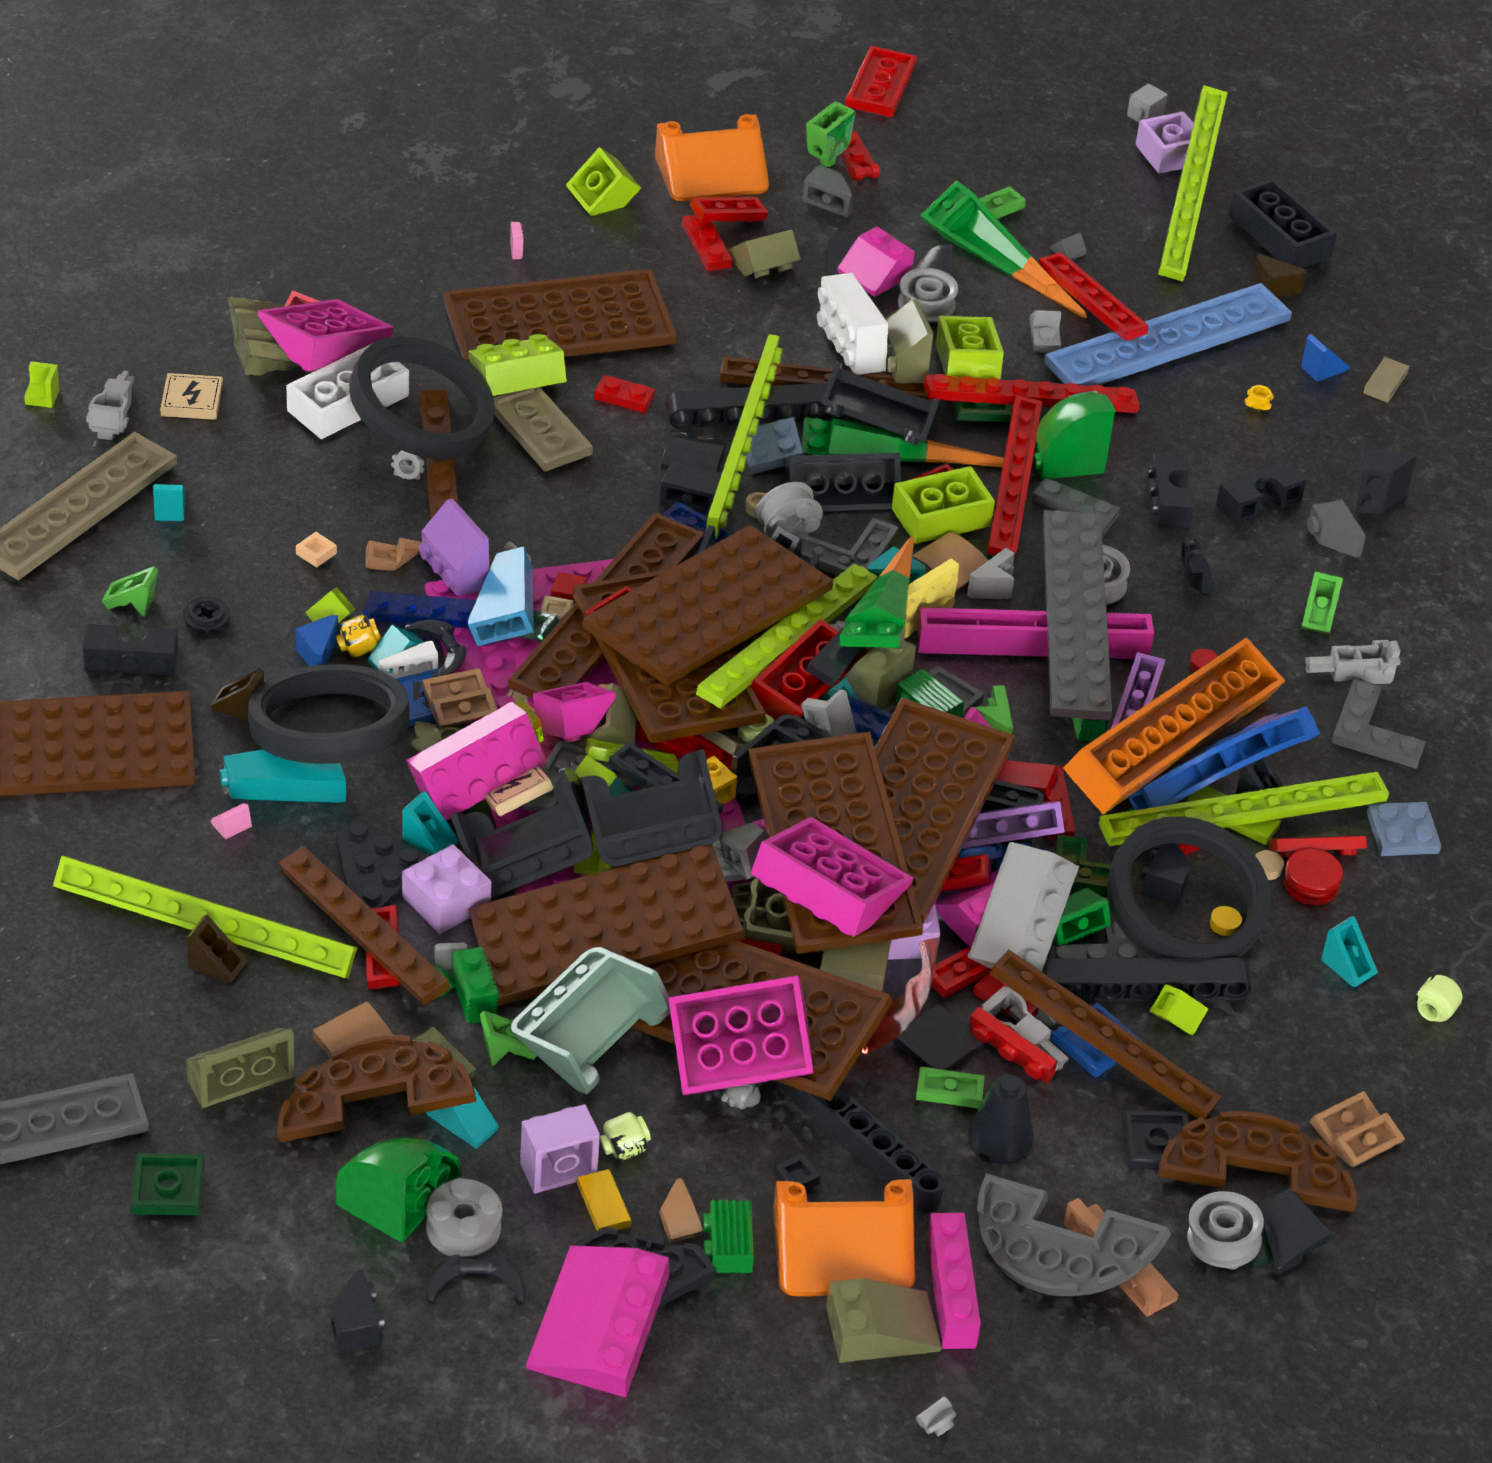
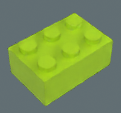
(969, 347)
(520, 364)
(943, 504)

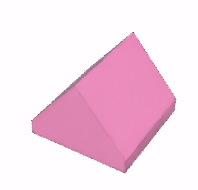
(232, 821)

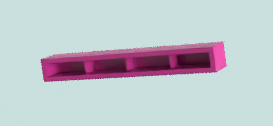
(1019, 632)

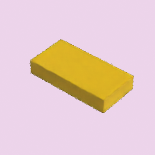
(603, 1200)

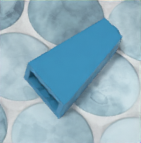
(505, 599)

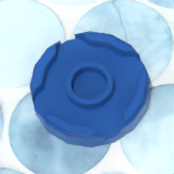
(993, 851)

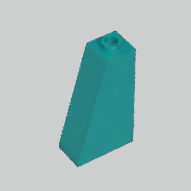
(269, 777)

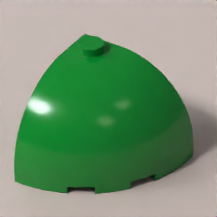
(1074, 437)
(393, 1183)

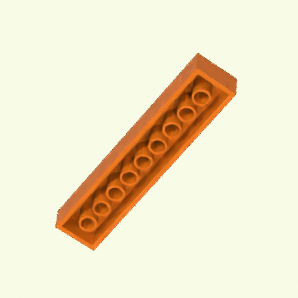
(1173, 725)

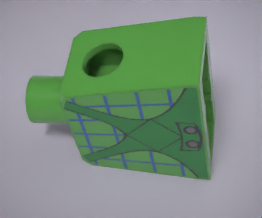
(830, 132)

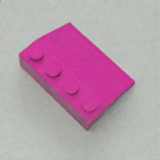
(322, 331)
(829, 875)
(741, 1035)
(600, 1316)

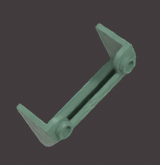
(589, 1012)

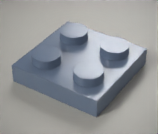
(773, 444)
(1403, 829)

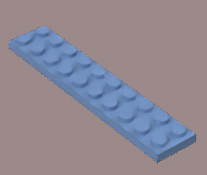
(1169, 337)

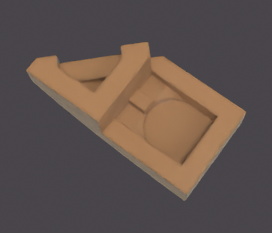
(390, 557)
(679, 1214)

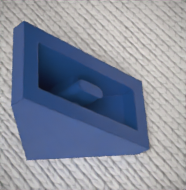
(1320, 360)
(317, 640)

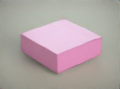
(516, 240)

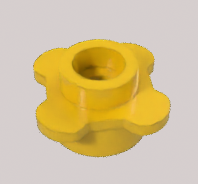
(1259, 397)

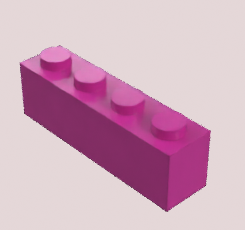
(953, 1281)

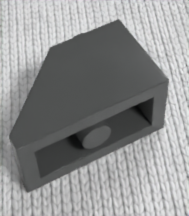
(828, 191)
(1336, 527)
(742, 846)

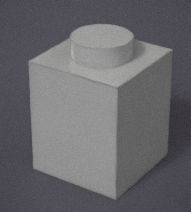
(1147, 103)

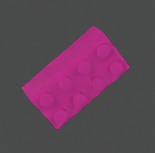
(477, 760)

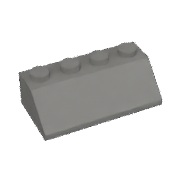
(1024, 906)

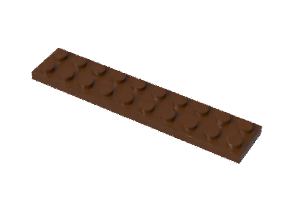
(570, 650)

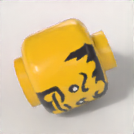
(358, 636)

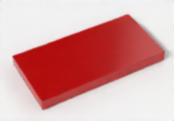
(881, 81)

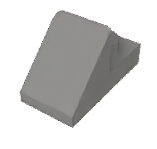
(1045, 331)
(993, 578)

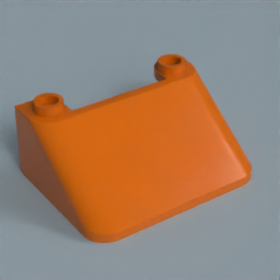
(712, 161)
(843, 1239)

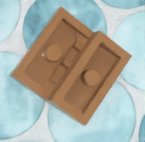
(956, 548)
(458, 698)
(350, 1027)
(1357, 1129)

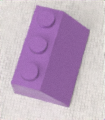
(456, 549)

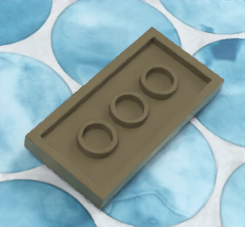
(541, 428)

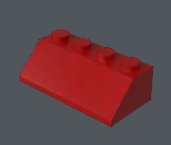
(787, 683)

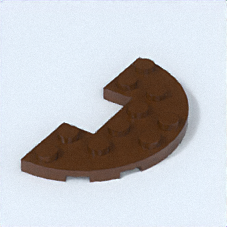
(372, 1070)
(1260, 1144)

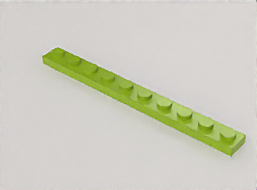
(1192, 183)
(742, 440)
(759, 655)
(1256, 805)
(187, 911)

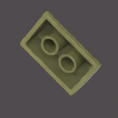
(909, 344)
(242, 1066)

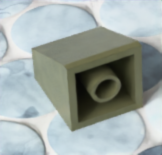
(879, 672)

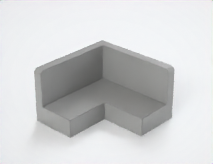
(831, 715)

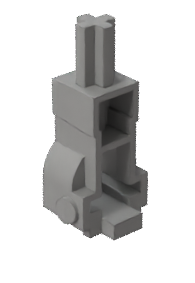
(109, 409)
(1368, 663)
(1027, 1025)

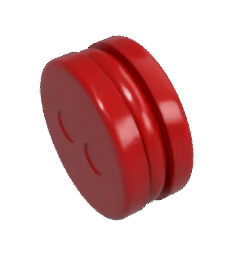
(1312, 876)

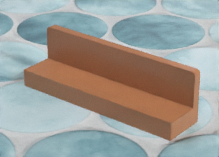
(1148, 1287)

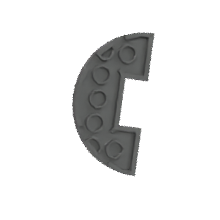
(1057, 1258)

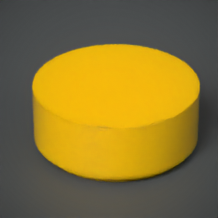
(1225, 920)

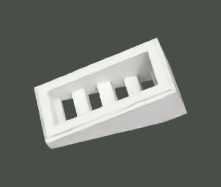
(414, 660)

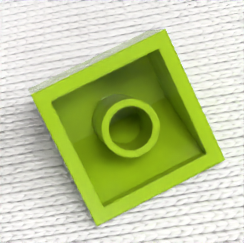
(603, 184)

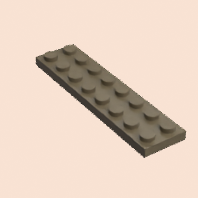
(81, 503)

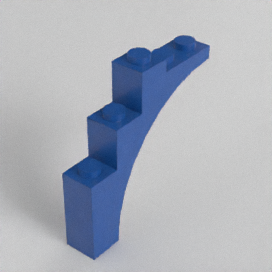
(1226, 756)

